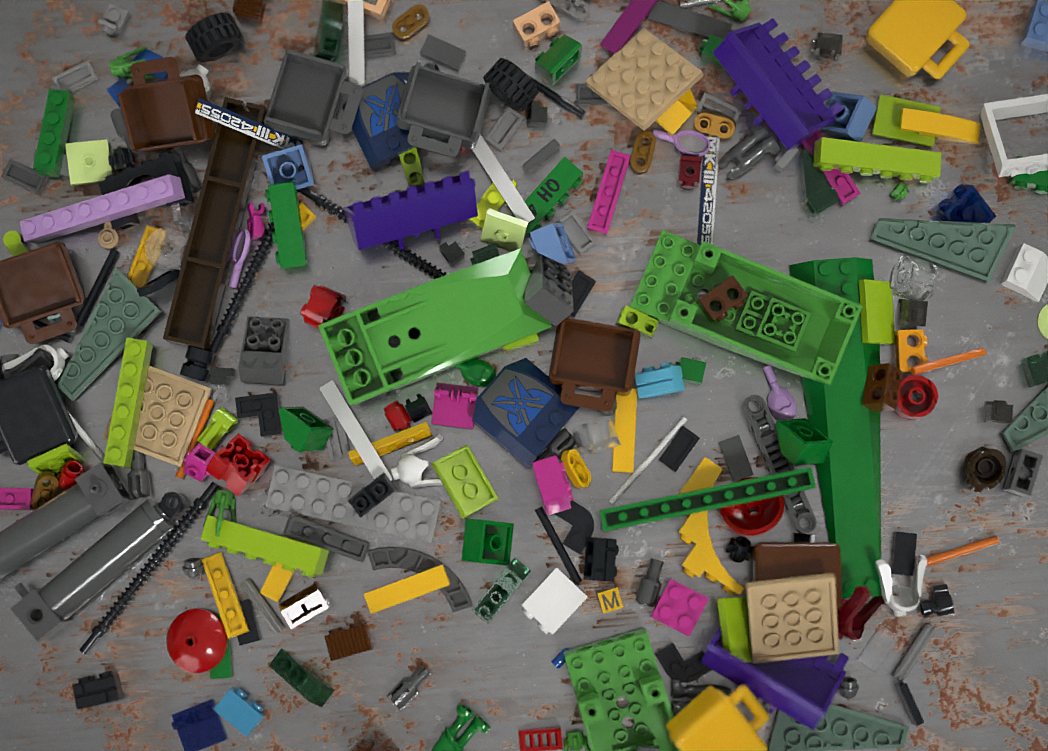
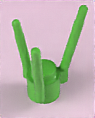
(739, 9)
(122, 66)
(222, 500)
(575, 741)

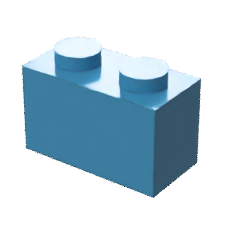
(240, 711)

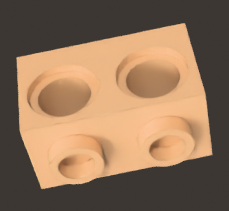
(533, 20)

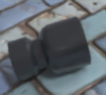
(941, 605)

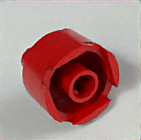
(322, 306)
(926, 400)

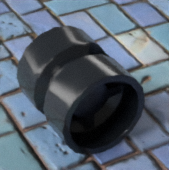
(197, 363)

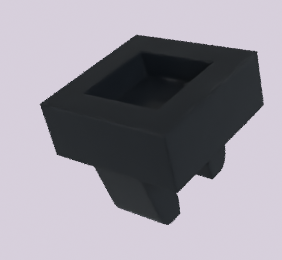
(418, 409)

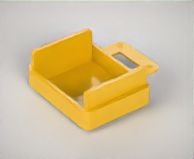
(914, 31)
(716, 723)

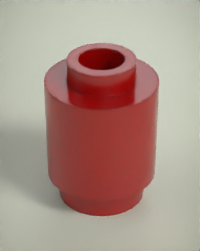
(397, 416)
(68, 474)

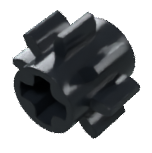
(121, 159)
(740, 549)

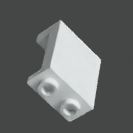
(553, 601)

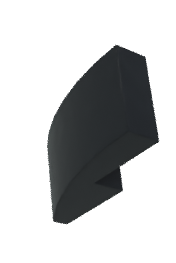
(372, 495)

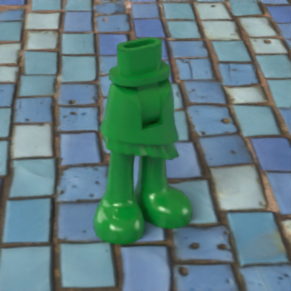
(448, 739)

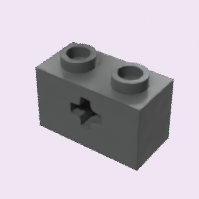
(1023, 472)

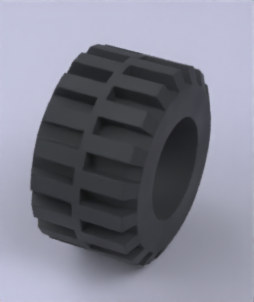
(214, 37)
(511, 84)

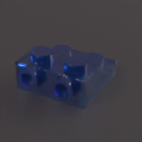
(965, 206)

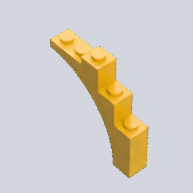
(695, 530)

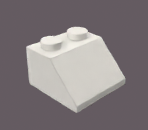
(1027, 272)

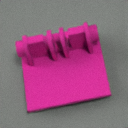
(454, 405)

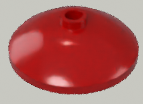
(768, 515)
(208, 640)

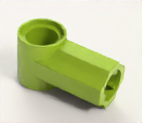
(220, 424)

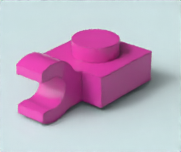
(255, 223)

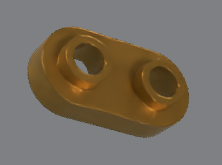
(410, 22)
(714, 125)
(643, 152)
(44, 490)

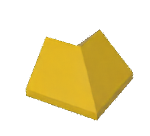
(678, 113)

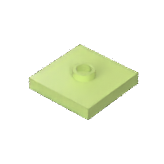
(88, 161)
(504, 230)

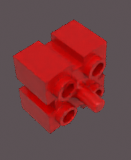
(238, 464)

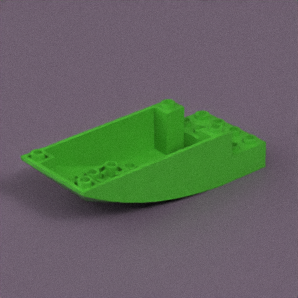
(457, 321)
(779, 324)
(616, 669)

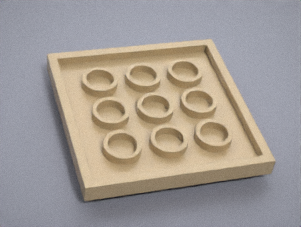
(644, 79)
(168, 416)
(792, 618)

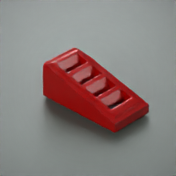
(558, 737)

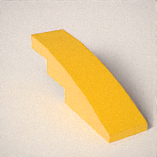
(940, 126)
(278, 580)

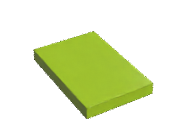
(888, 118)
(877, 312)
(465, 481)
(735, 627)

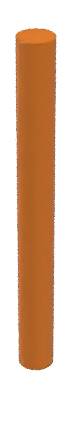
(948, 361)
(207, 410)
(962, 550)

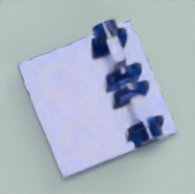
(198, 727)

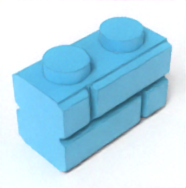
(659, 381)

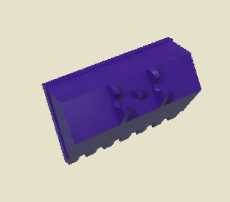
(775, 83)
(412, 211)
(794, 686)

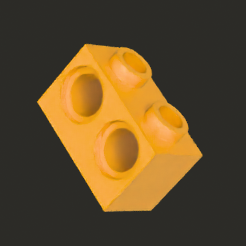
(904, 351)

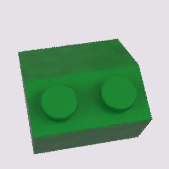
(558, 59)
(304, 429)
(802, 442)
(487, 542)

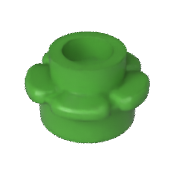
(900, 191)

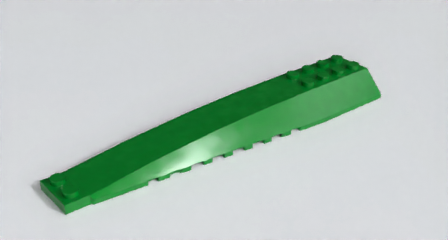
(853, 465)

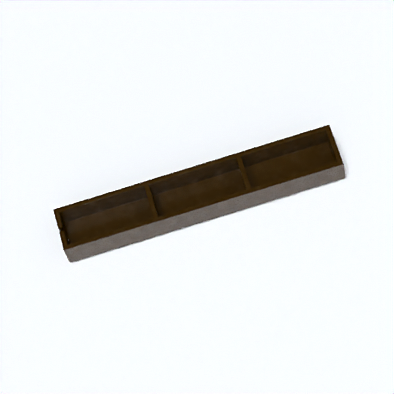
(214, 231)

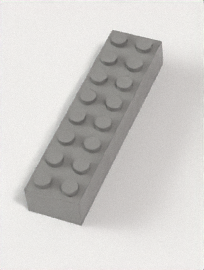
(328, 500)

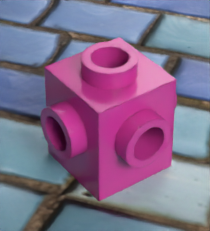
(197, 462)

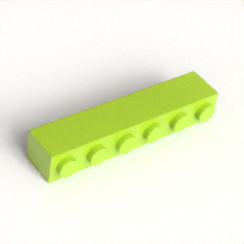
(877, 159)
(128, 402)
(265, 545)

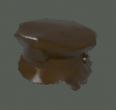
(984, 469)

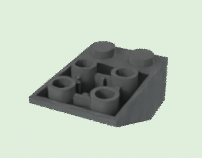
(550, 290)
(264, 350)

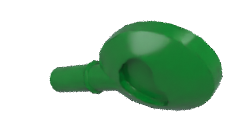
(477, 372)

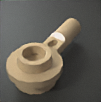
(108, 237)

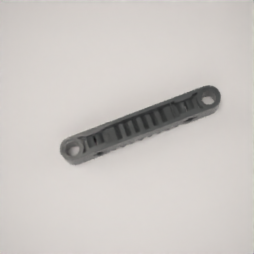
(769, 445)

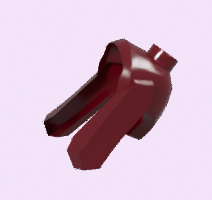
(851, 626)

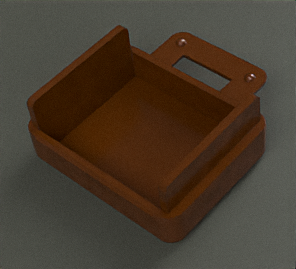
(164, 110)
(39, 286)
(593, 359)
(797, 559)

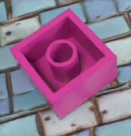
(553, 485)
(679, 607)

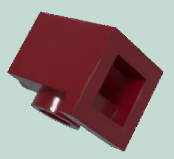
(685, 163)

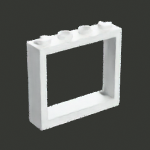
(1009, 109)

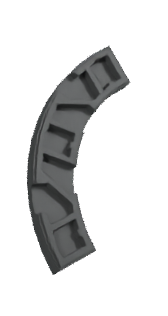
(418, 562)

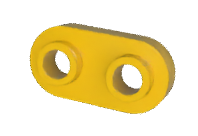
(576, 468)

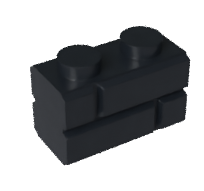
(600, 559)
(97, 691)

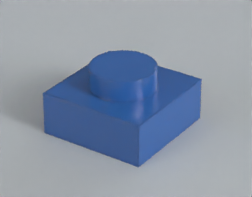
(117, 88)

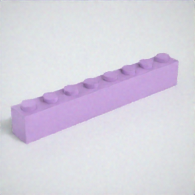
(102, 209)

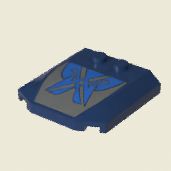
(376, 120)
(522, 410)

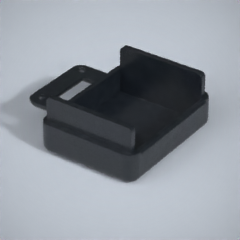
(33, 415)

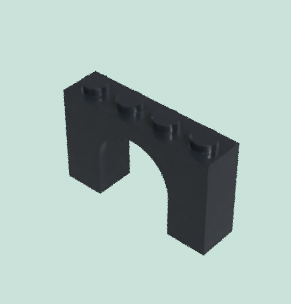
(166, 164)

